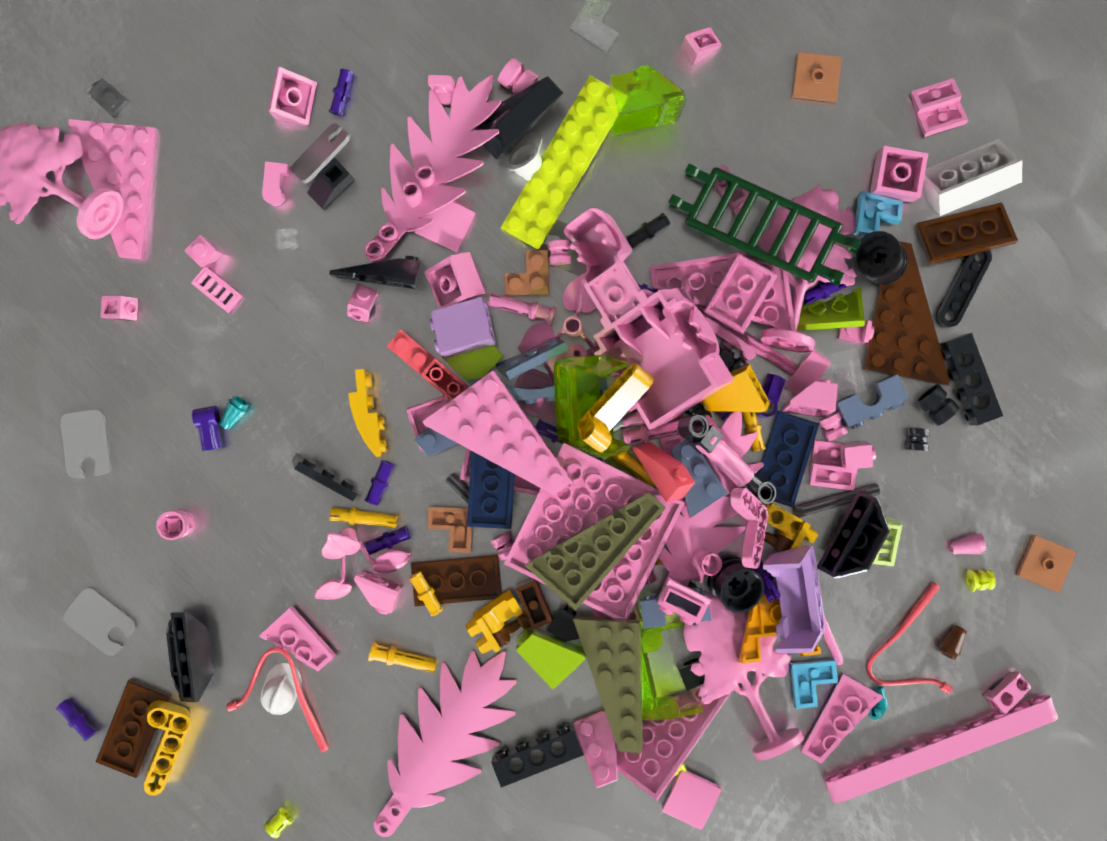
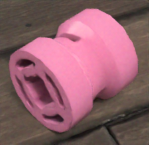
(559, 252)
(833, 426)
(503, 544)
(706, 562)

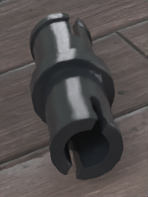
(647, 230)

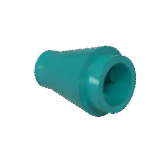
(233, 412)

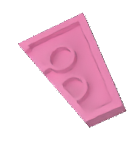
(300, 639)
(598, 747)

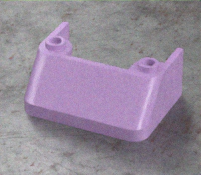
(799, 601)

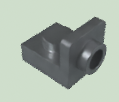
(107, 97)

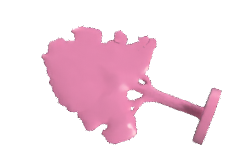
(27, 158)
(825, 203)
(719, 661)

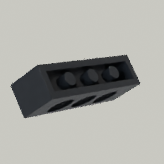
(981, 386)
(509, 774)

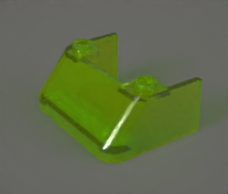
(645, 100)
(576, 392)
(652, 706)

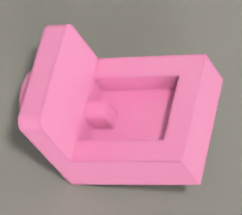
(361, 302)

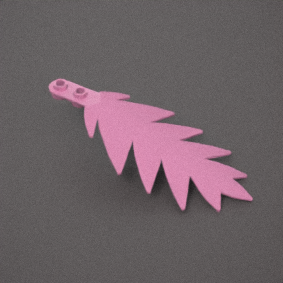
(437, 162)
(701, 529)
(428, 763)

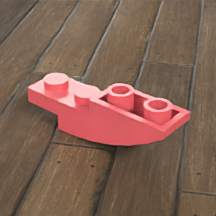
(427, 365)

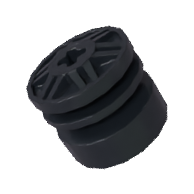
(872, 249)
(735, 585)

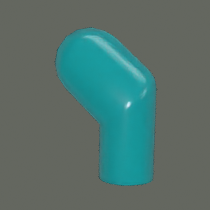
(881, 706)

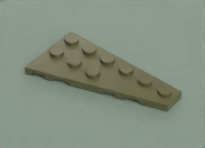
(587, 557)
(616, 666)

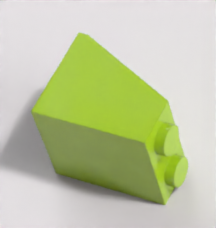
(549, 655)

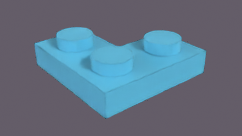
(873, 209)
(806, 677)

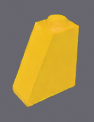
(741, 395)

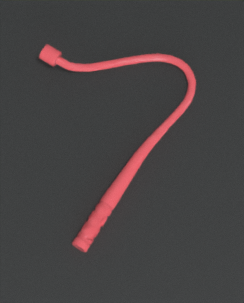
(929, 593)
(304, 705)

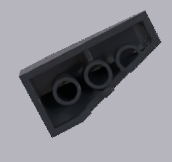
(519, 115)
(393, 272)

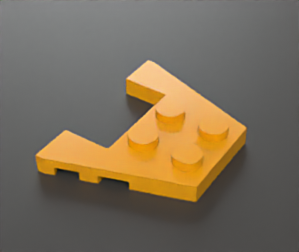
(762, 623)

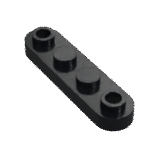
(963, 288)

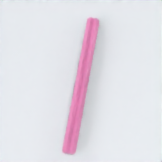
(760, 348)

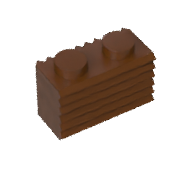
(534, 603)

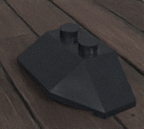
(856, 538)
(189, 655)

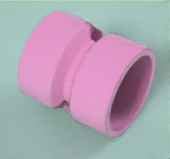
(516, 77)
(175, 524)

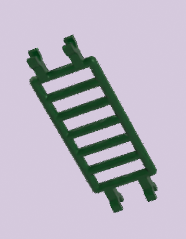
(818, 268)

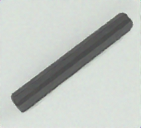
(833, 501)

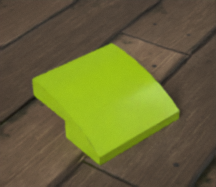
(475, 363)

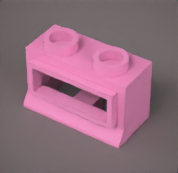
(686, 593)

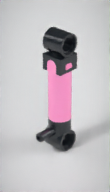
(709, 441)

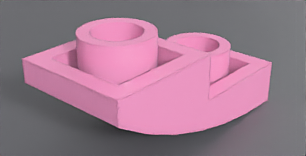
(808, 372)

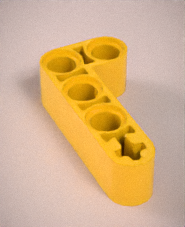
(612, 406)
(164, 749)

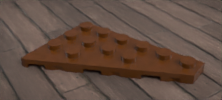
(905, 331)

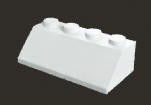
(971, 176)

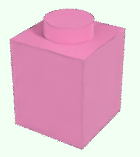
(203, 252)
(857, 455)

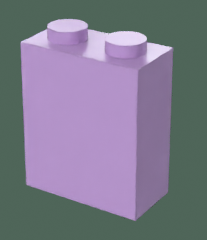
(462, 328)

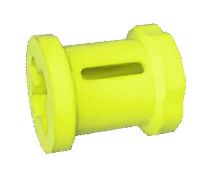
(278, 822)

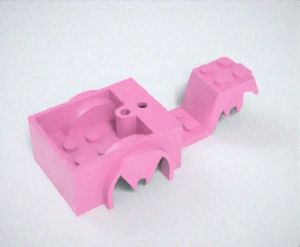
(677, 349)

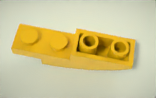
(368, 424)

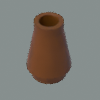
(953, 643)

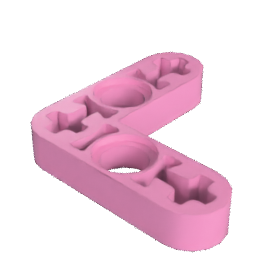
(757, 515)

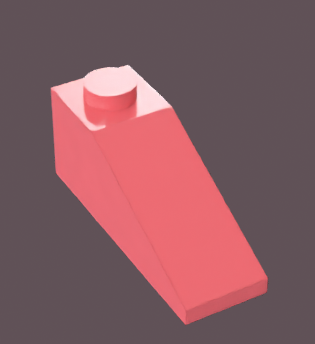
(665, 471)

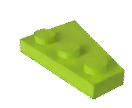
(836, 313)

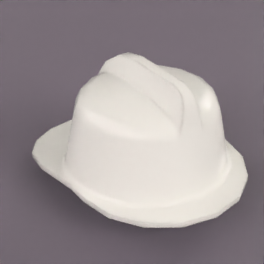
(525, 156)
(279, 689)

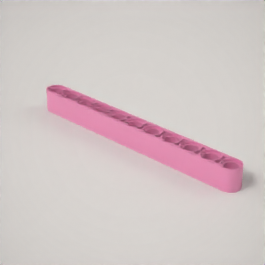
(940, 748)

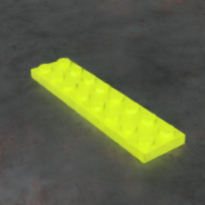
(563, 164)

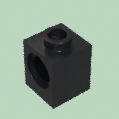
(688, 677)

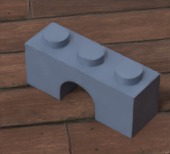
(888, 394)
(654, 617)

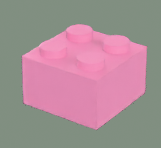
(899, 173)

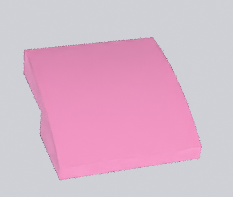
(938, 107)
(448, 226)
(827, 468)
(691, 799)

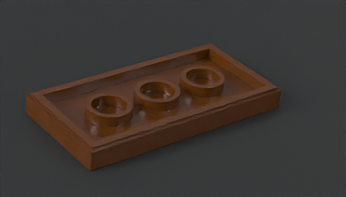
(966, 233)
(461, 578)
(129, 732)

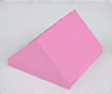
(291, 97)

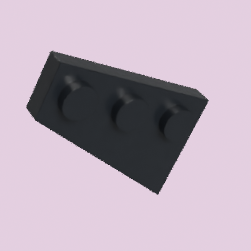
(324, 477)

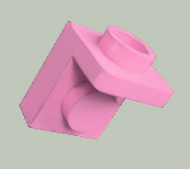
(443, 87)
(119, 307)
(857, 334)

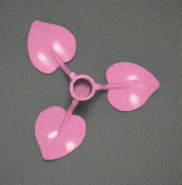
(574, 299)
(345, 544)

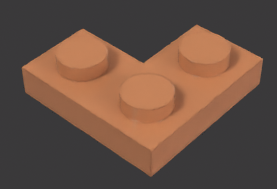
(535, 279)
(455, 521)

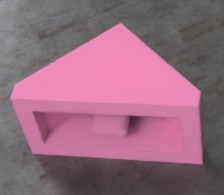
(700, 44)

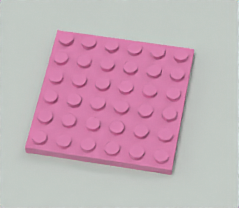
(591, 496)

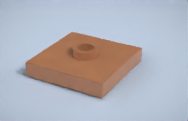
(816, 77)
(1046, 563)

